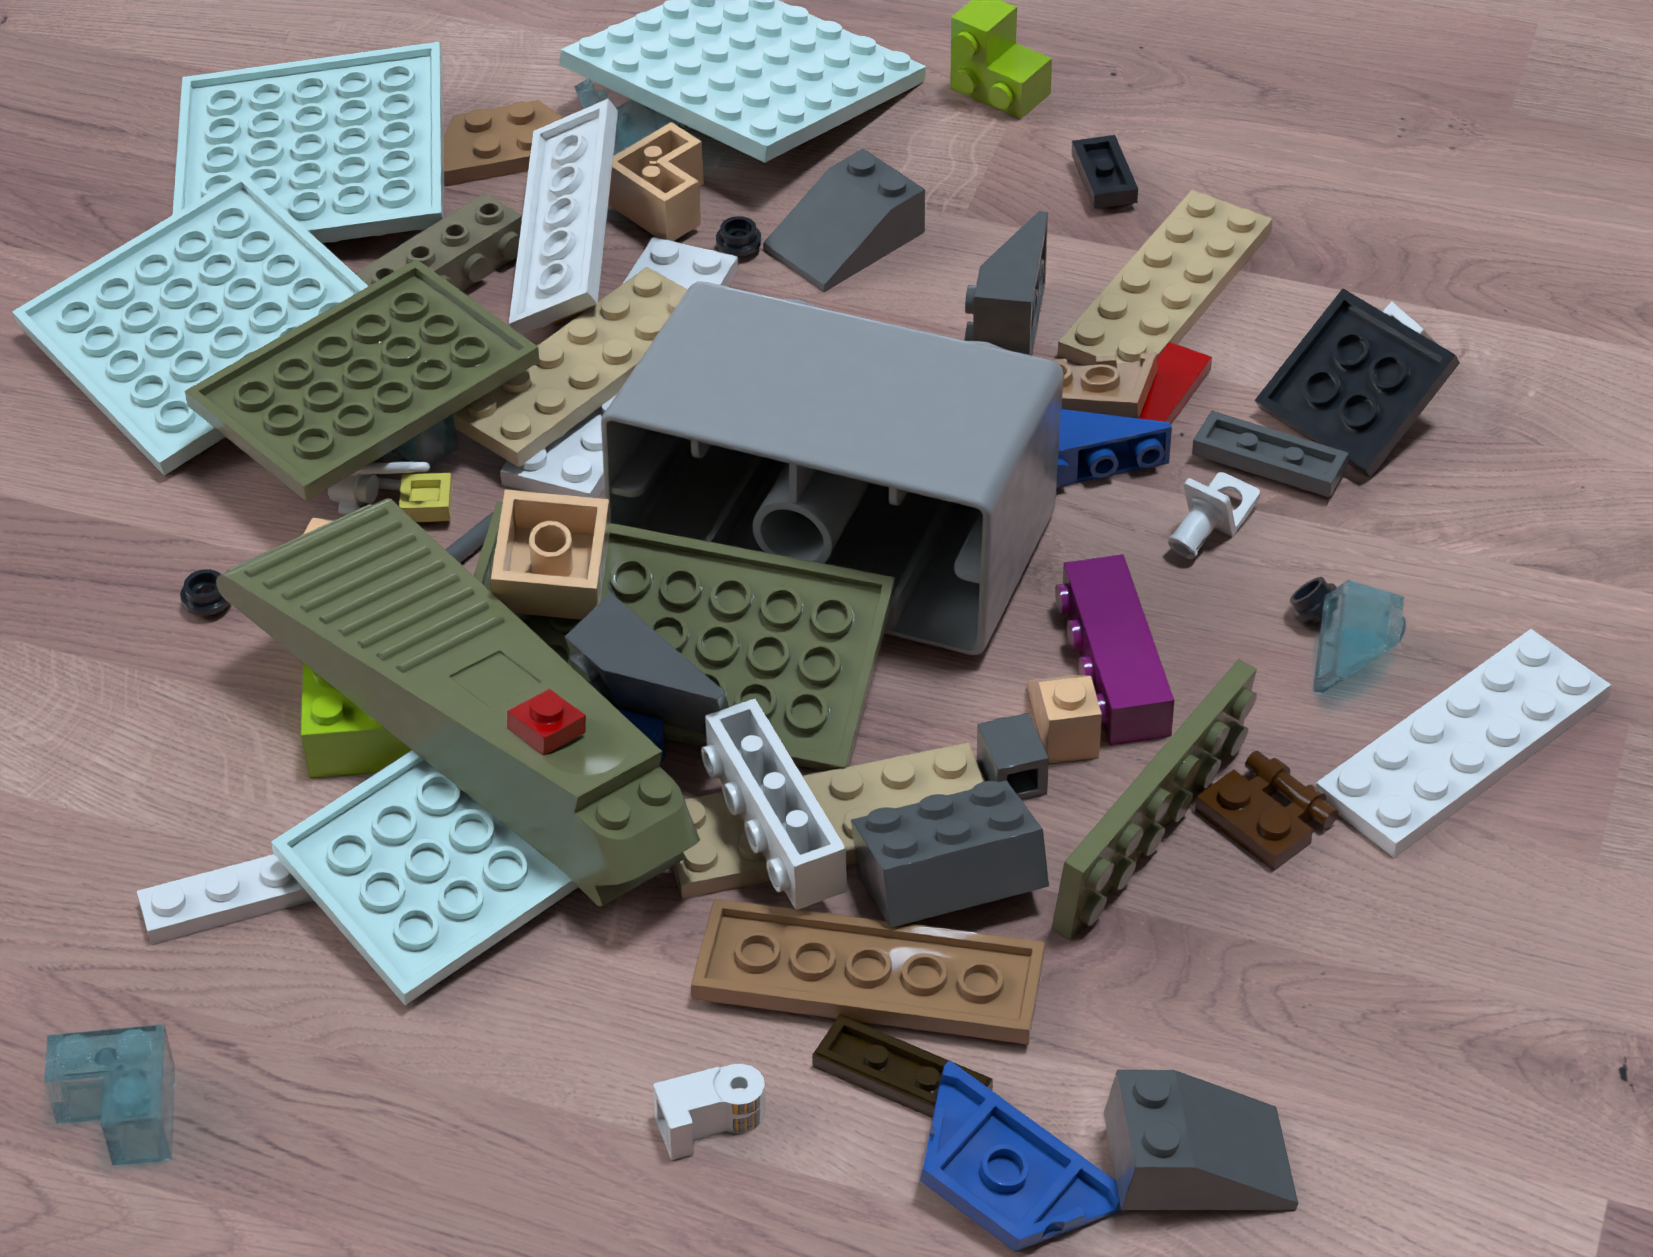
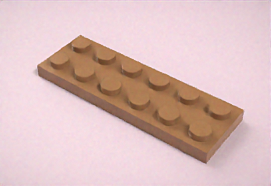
(869, 971)

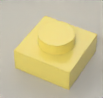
(426, 496)

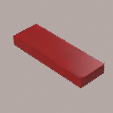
(1176, 380)

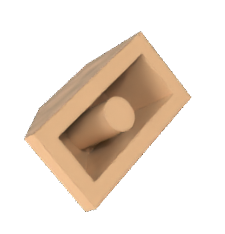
(1067, 717)

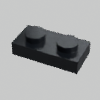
(1104, 172)

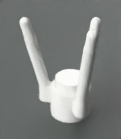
(364, 485)

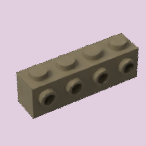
(458, 247)

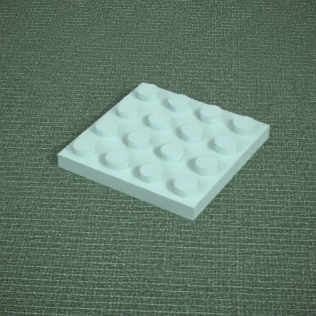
(418, 874)

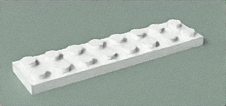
(575, 459)

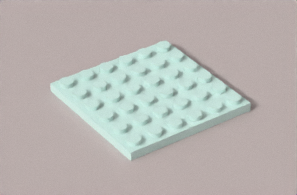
(744, 70)
(332, 139)
(183, 308)

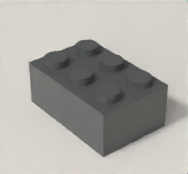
(949, 852)

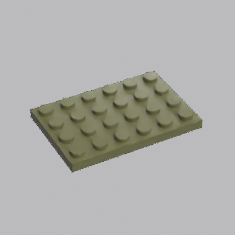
(361, 378)

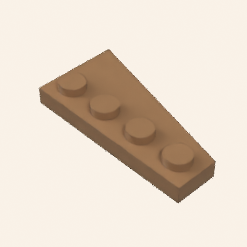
(1109, 385)

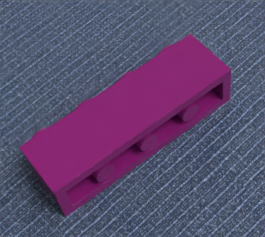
(1116, 648)

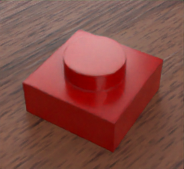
(546, 721)

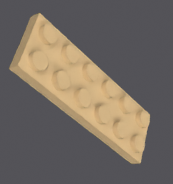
(1167, 281)
(576, 370)
(726, 860)

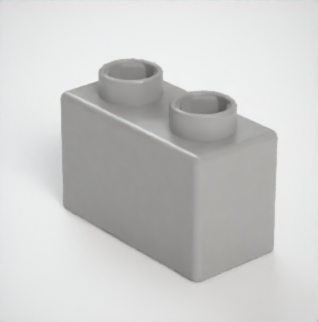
(842, 451)

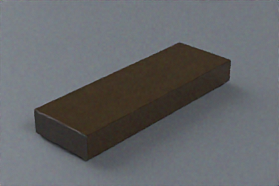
(884, 1065)

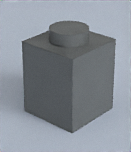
(1013, 753)

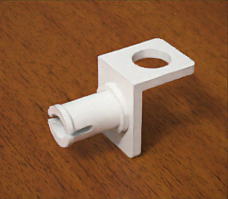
(1211, 510)

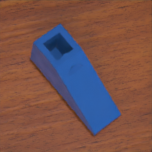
(1108, 445)

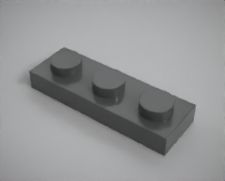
(1270, 453)

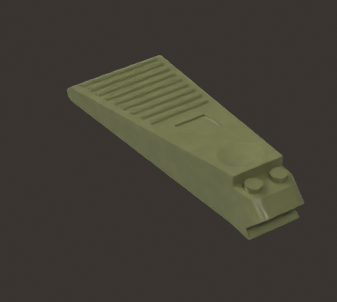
(440, 667)

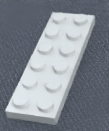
(564, 218)
(1462, 742)

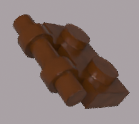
(1258, 821)

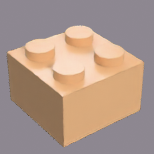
(551, 553)

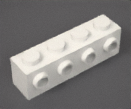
(775, 803)

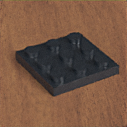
(1357, 381)

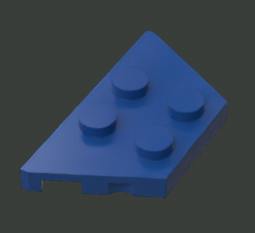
(1008, 1167)

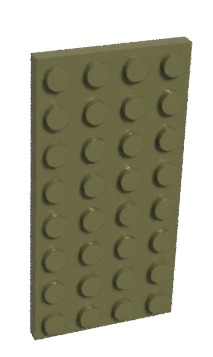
(754, 624)

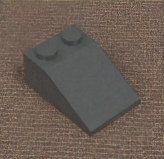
(849, 221)
(1011, 290)
(641, 669)
(1194, 1145)

